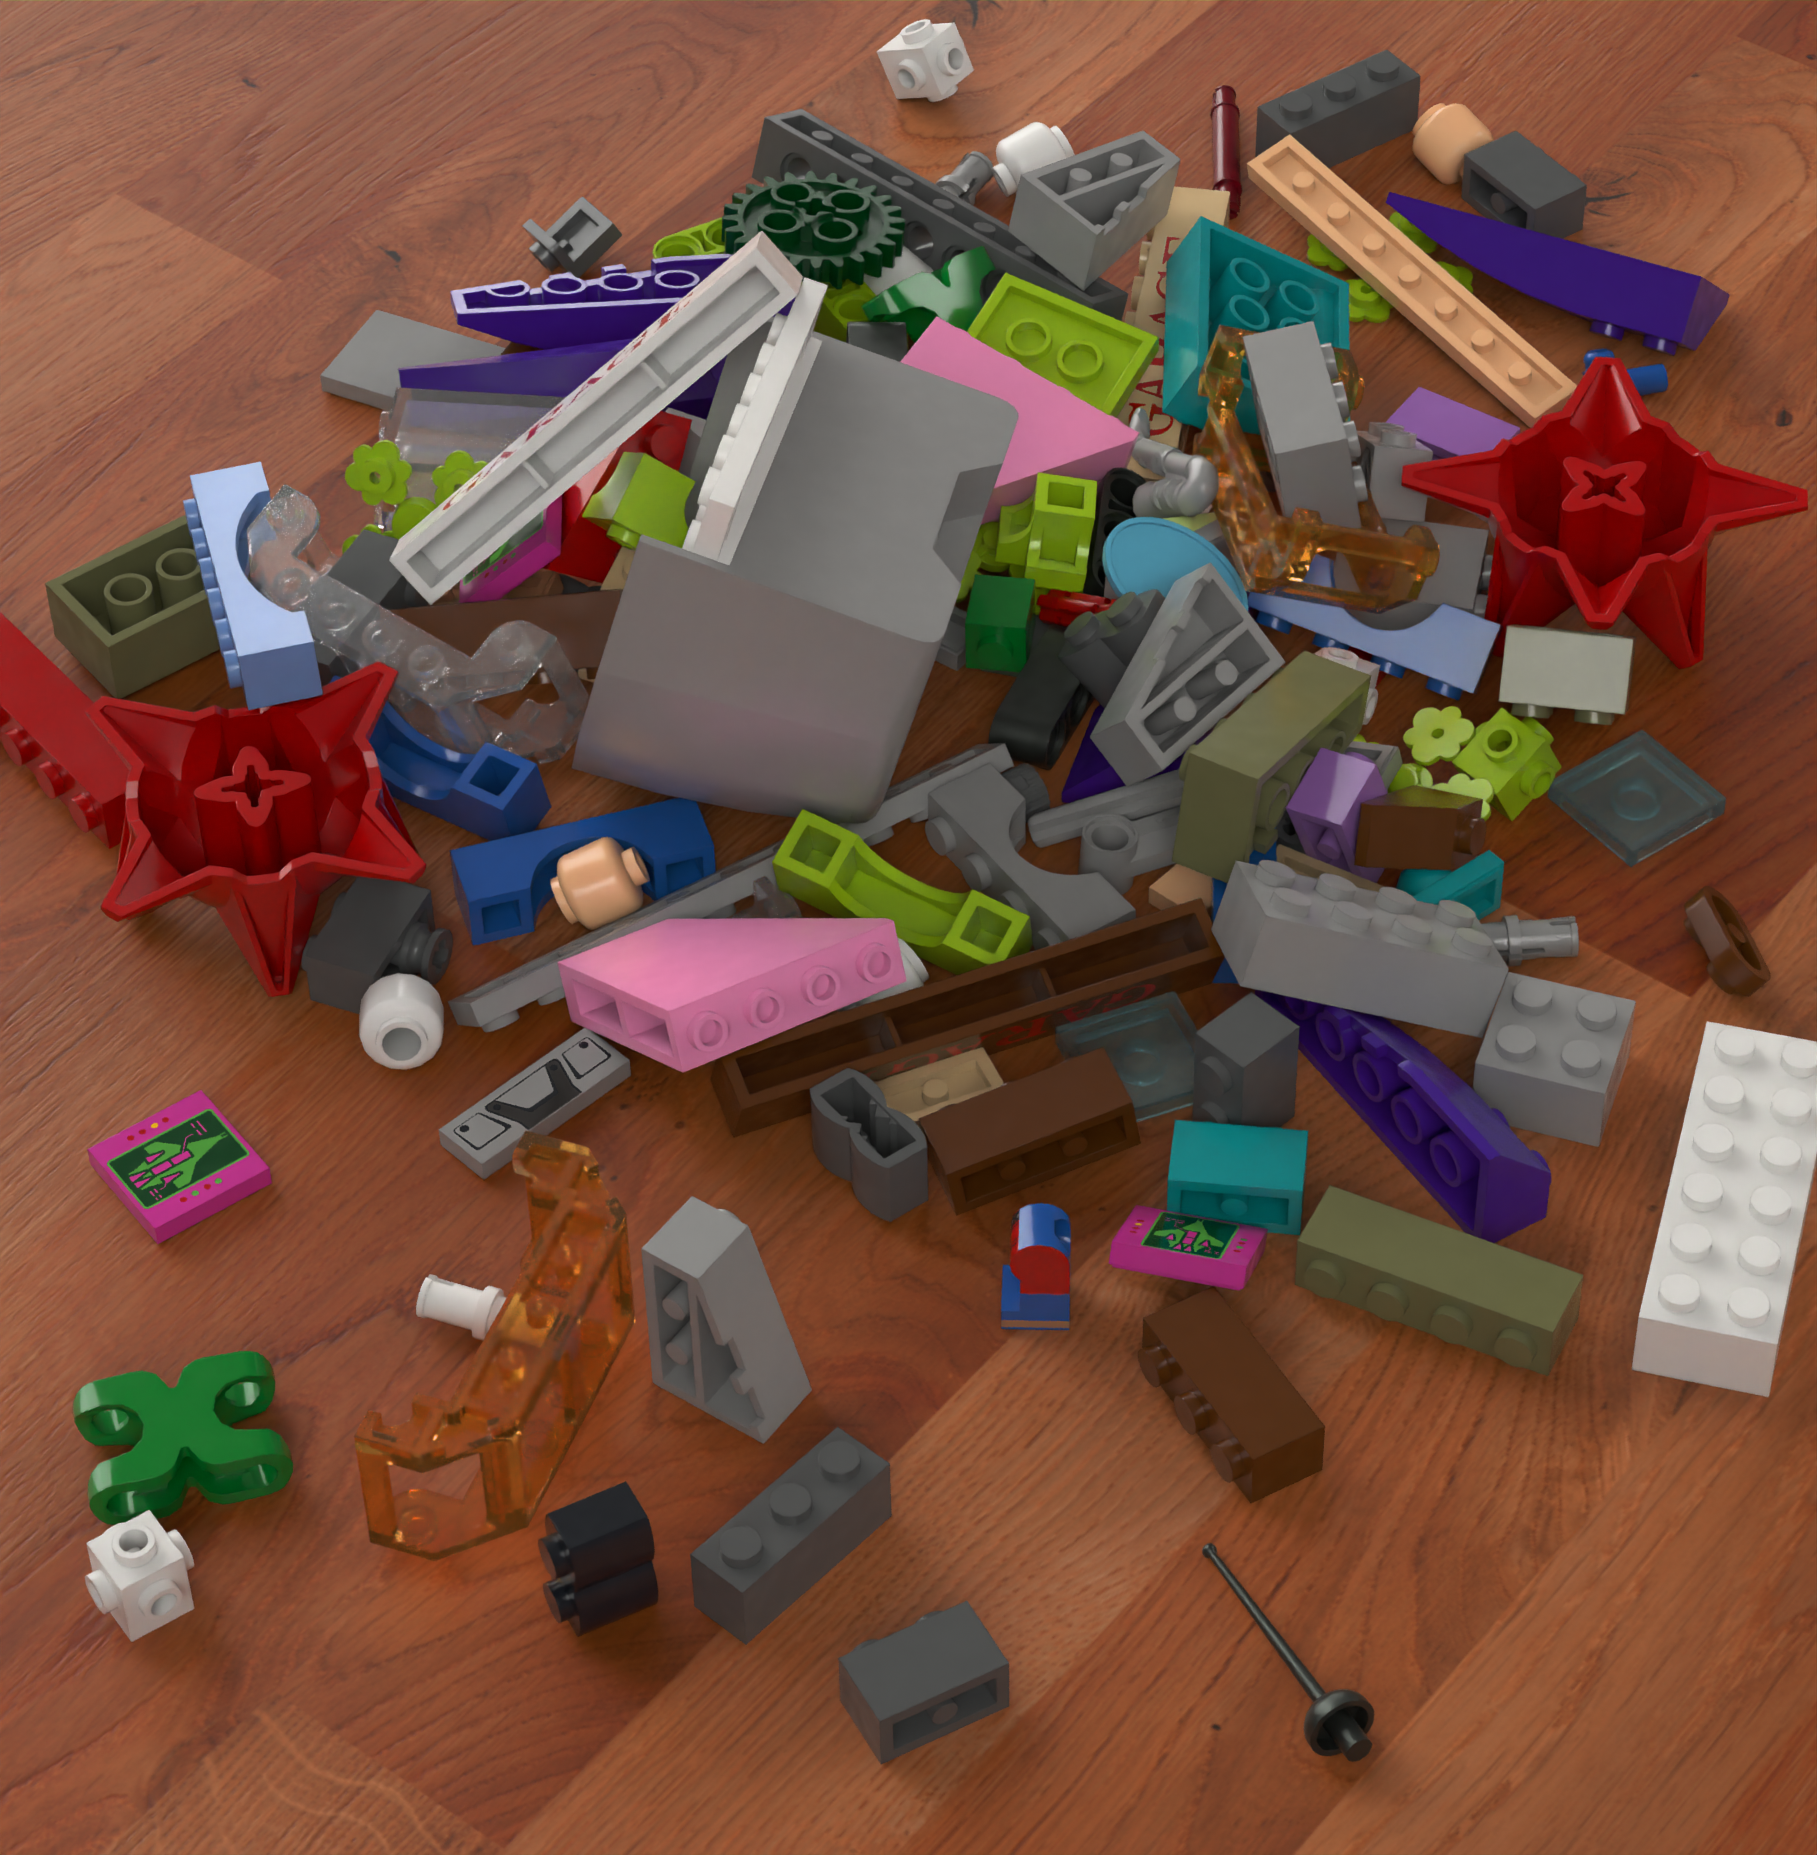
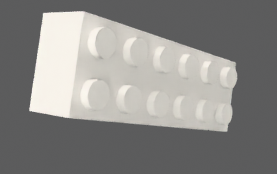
(1733, 1213)

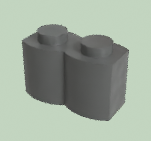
(1104, 643)
(869, 1144)

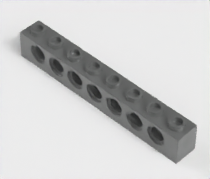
(935, 220)

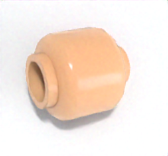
(1444, 137)
(599, 883)

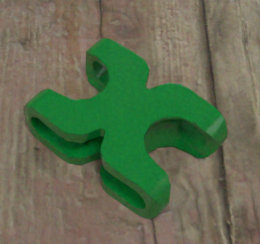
(944, 293)
(182, 1437)

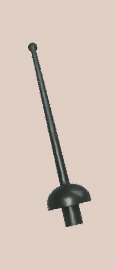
(1336, 1719)

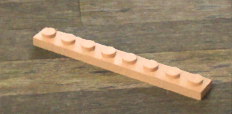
(1411, 281)

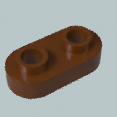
(1727, 941)

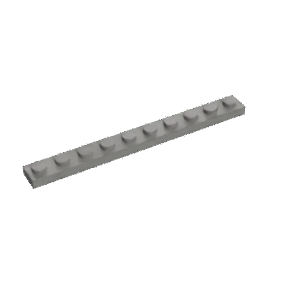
(710, 897)

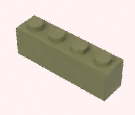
(1438, 1280)

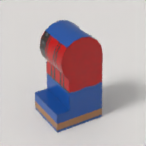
(1039, 1270)

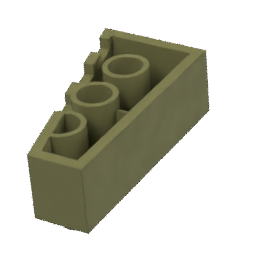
(1257, 758)

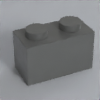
(1523, 187)
(363, 939)
(1246, 1066)
(923, 1681)

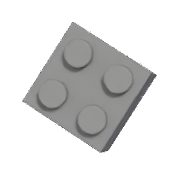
(1554, 1057)

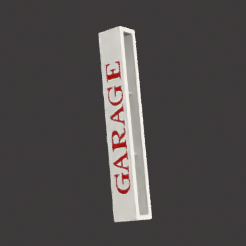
(597, 417)

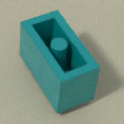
(1239, 1174)

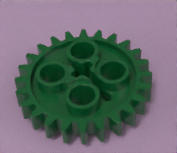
(819, 225)

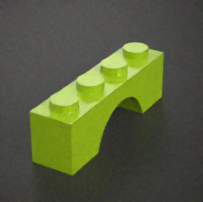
(849, 880)

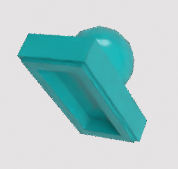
(1473, 884)

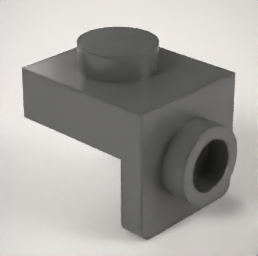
(573, 239)

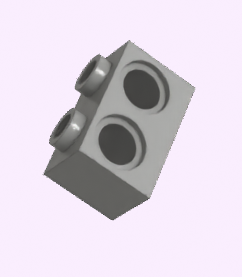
(1382, 457)

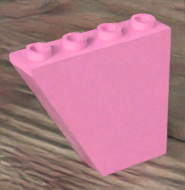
(1053, 427)
(723, 984)

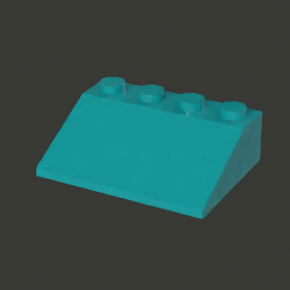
(1242, 285)

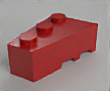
(584, 545)

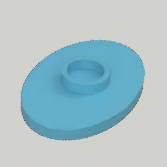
(1156, 553)

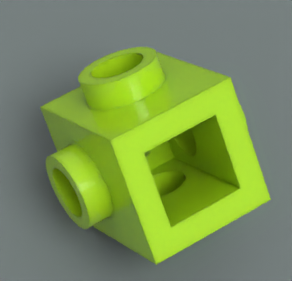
(1512, 758)

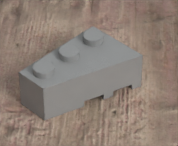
(1094, 205)
(1184, 677)
(719, 1323)

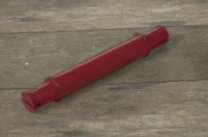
(1226, 146)

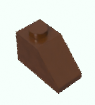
(1419, 830)

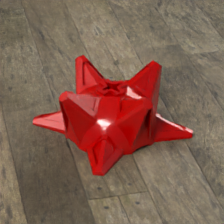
(1603, 515)
(255, 812)

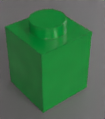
(1000, 623)

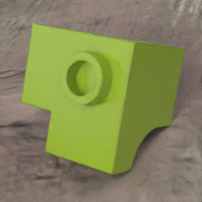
(642, 500)
(1050, 532)

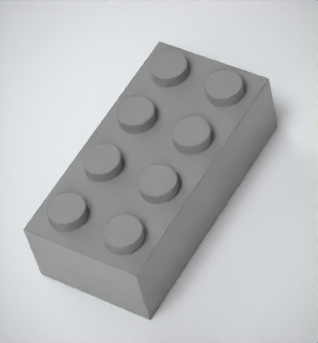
(1359, 948)

